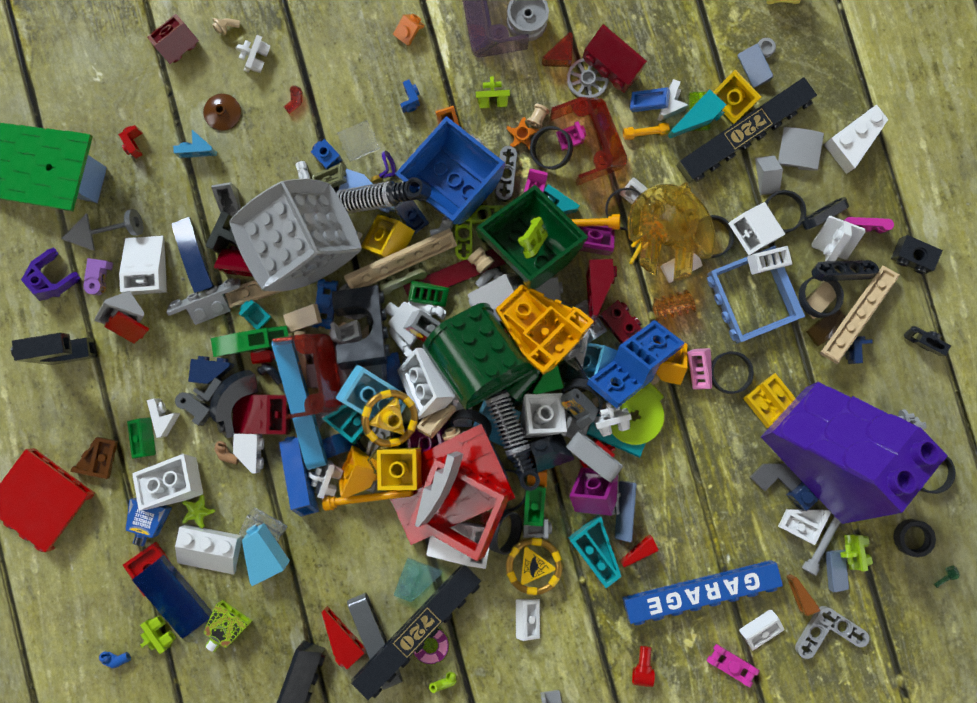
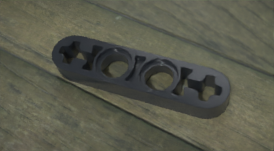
(825, 270)

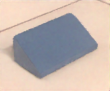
(755, 66)
(836, 571)

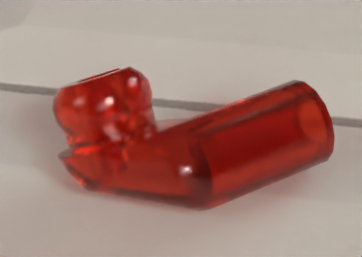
(296, 99)

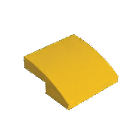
(769, 399)

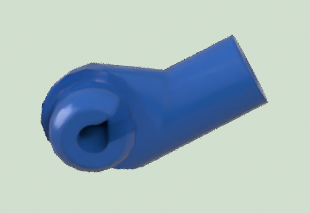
(112, 660)

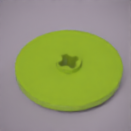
(650, 420)

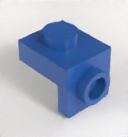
(412, 93)

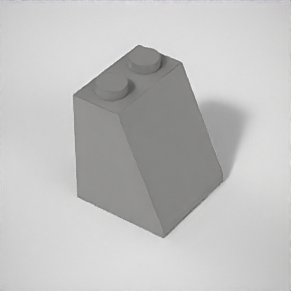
(496, 291)

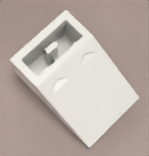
(143, 266)
(445, 552)

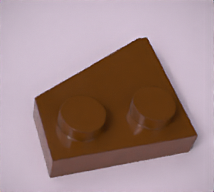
(98, 459)

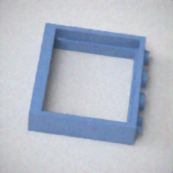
(785, 289)

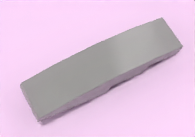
(435, 494)

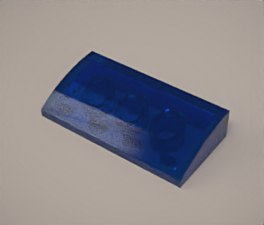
(172, 596)

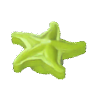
(197, 511)

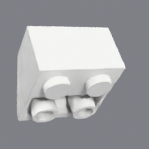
(756, 228)

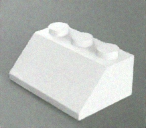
(424, 384)
(208, 548)

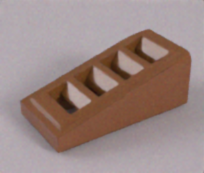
(803, 599)

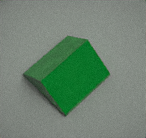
(548, 382)

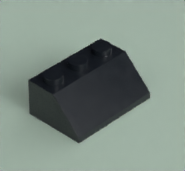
(302, 673)

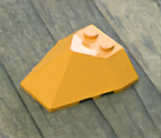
(542, 326)

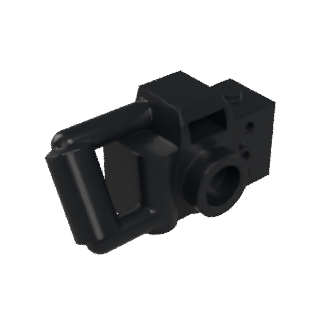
(928, 341)

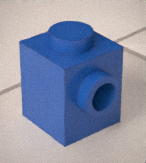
(326, 154)

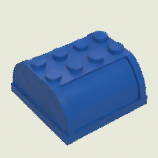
(457, 170)

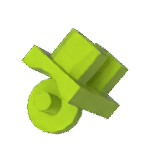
(483, 96)
(855, 552)
(154, 637)

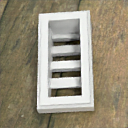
(757, 261)

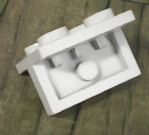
(837, 238)

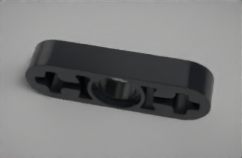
(823, 213)

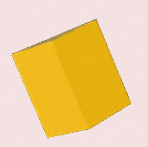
(737, 95)

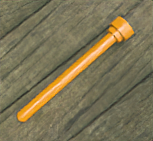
(612, 222)
(330, 503)

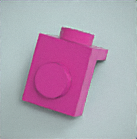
(576, 133)
(537, 178)

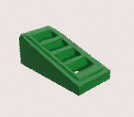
(414, 284)

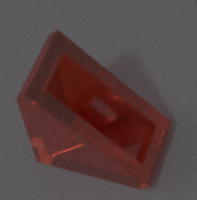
(560, 54)

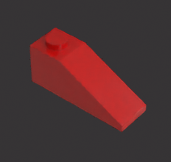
(344, 643)

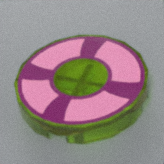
(434, 649)

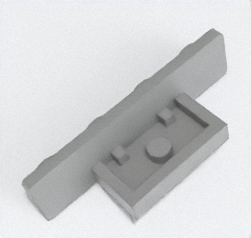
(206, 304)

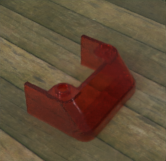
(612, 155)
(326, 371)

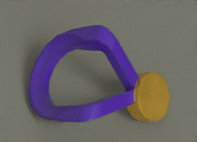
(379, 178)

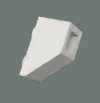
(248, 450)

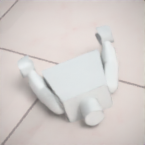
(399, 318)

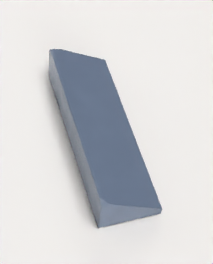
(625, 519)

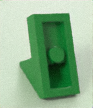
(534, 506)

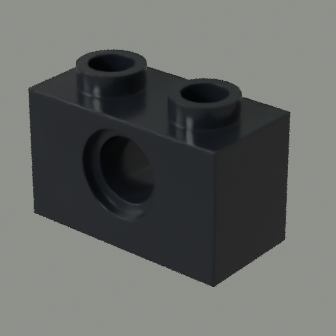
(927, 255)

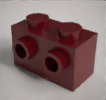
(620, 321)

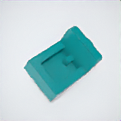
(254, 314)

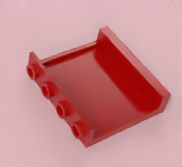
(40, 499)

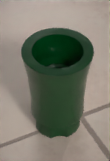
(521, 387)

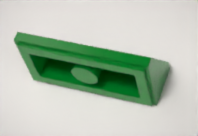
(141, 437)

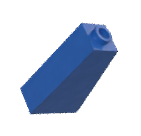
(299, 488)

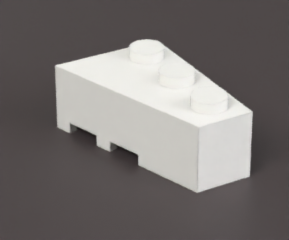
(855, 139)

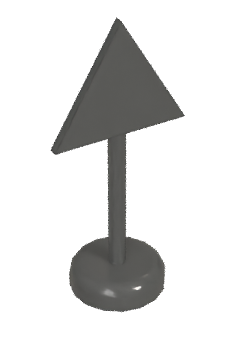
(82, 234)

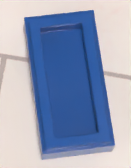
(650, 99)

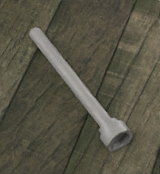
(812, 564)

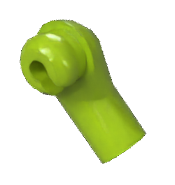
(444, 683)

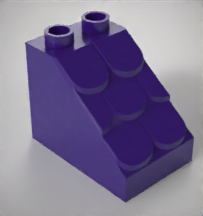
(853, 453)

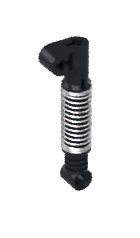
(388, 194)
(512, 436)

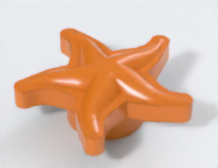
(521, 134)

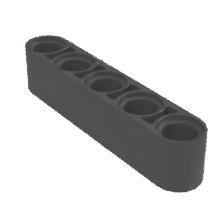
(369, 629)

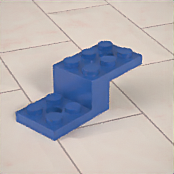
(635, 363)

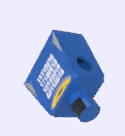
(146, 522)

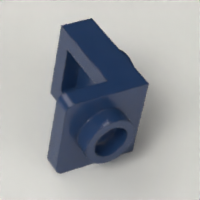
(854, 353)

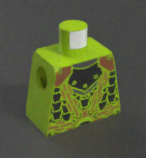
(224, 626)

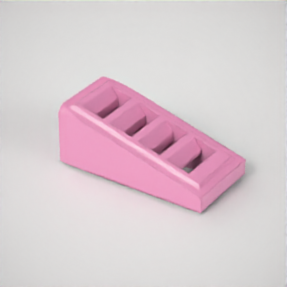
(694, 369)

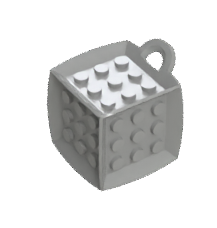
(294, 234)

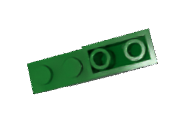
(246, 341)

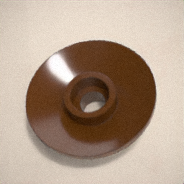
(227, 118)

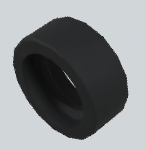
(929, 540)

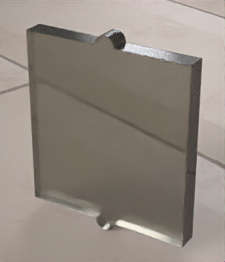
(571, 370)

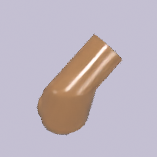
(224, 454)

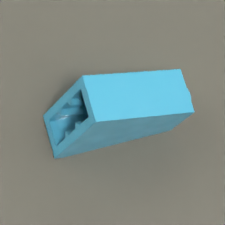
(262, 554)

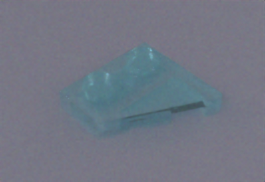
(415, 579)

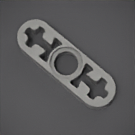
(499, 187)

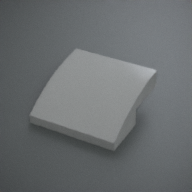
(801, 148)

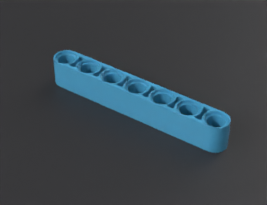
(296, 393)

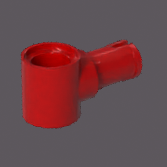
(643, 673)

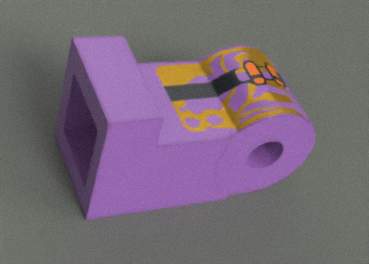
(95, 276)

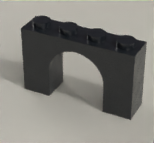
(373, 348)
(53, 349)

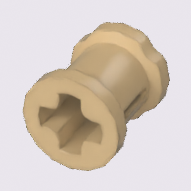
(538, 116)

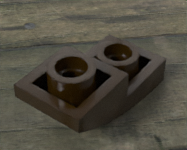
(825, 328)

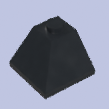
(549, 452)

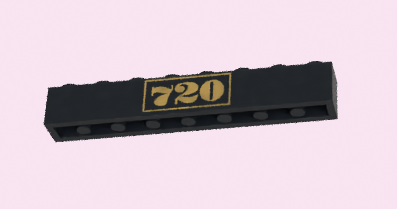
(746, 130)
(415, 631)

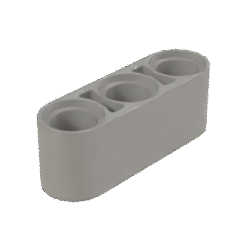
(594, 456)

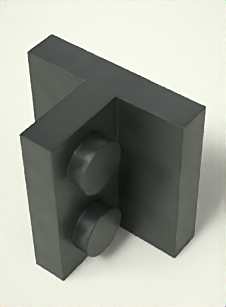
(221, 234)

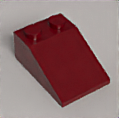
(599, 279)

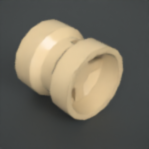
(480, 260)

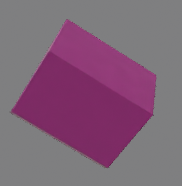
(599, 240)

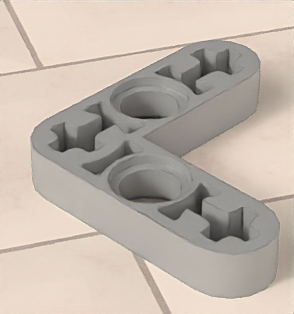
(824, 626)

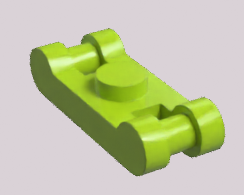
(533, 238)

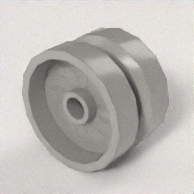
(527, 18)

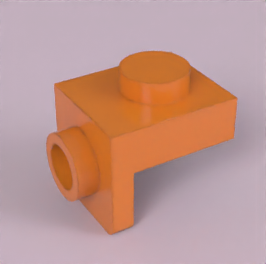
(408, 28)

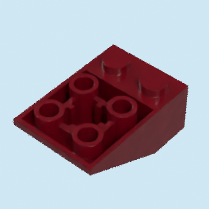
(261, 415)

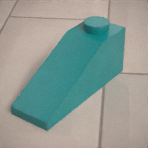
(701, 114)

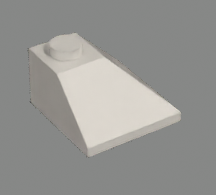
(542, 415)

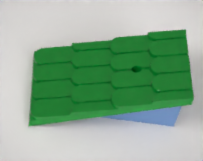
(48, 167)

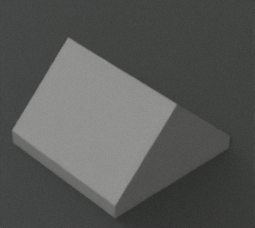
(124, 303)

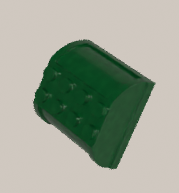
(512, 221)
(475, 355)

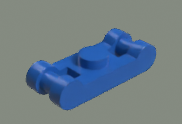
(325, 302)

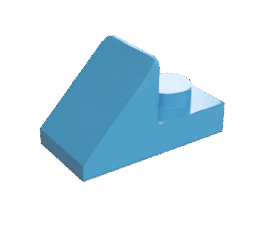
(198, 148)

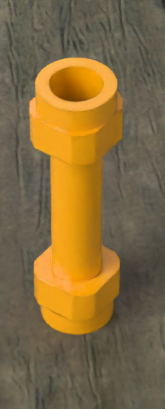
(662, 129)

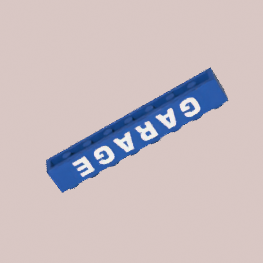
(702, 591)

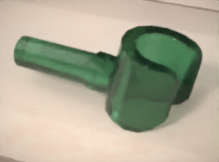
(952, 574)

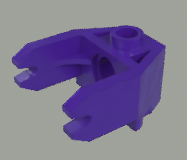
(39, 284)

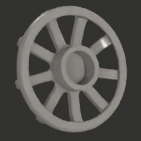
(587, 80)

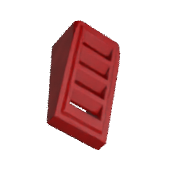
(640, 551)

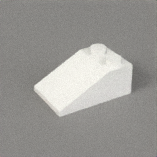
(167, 482)

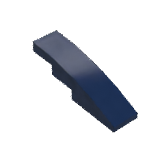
(192, 255)

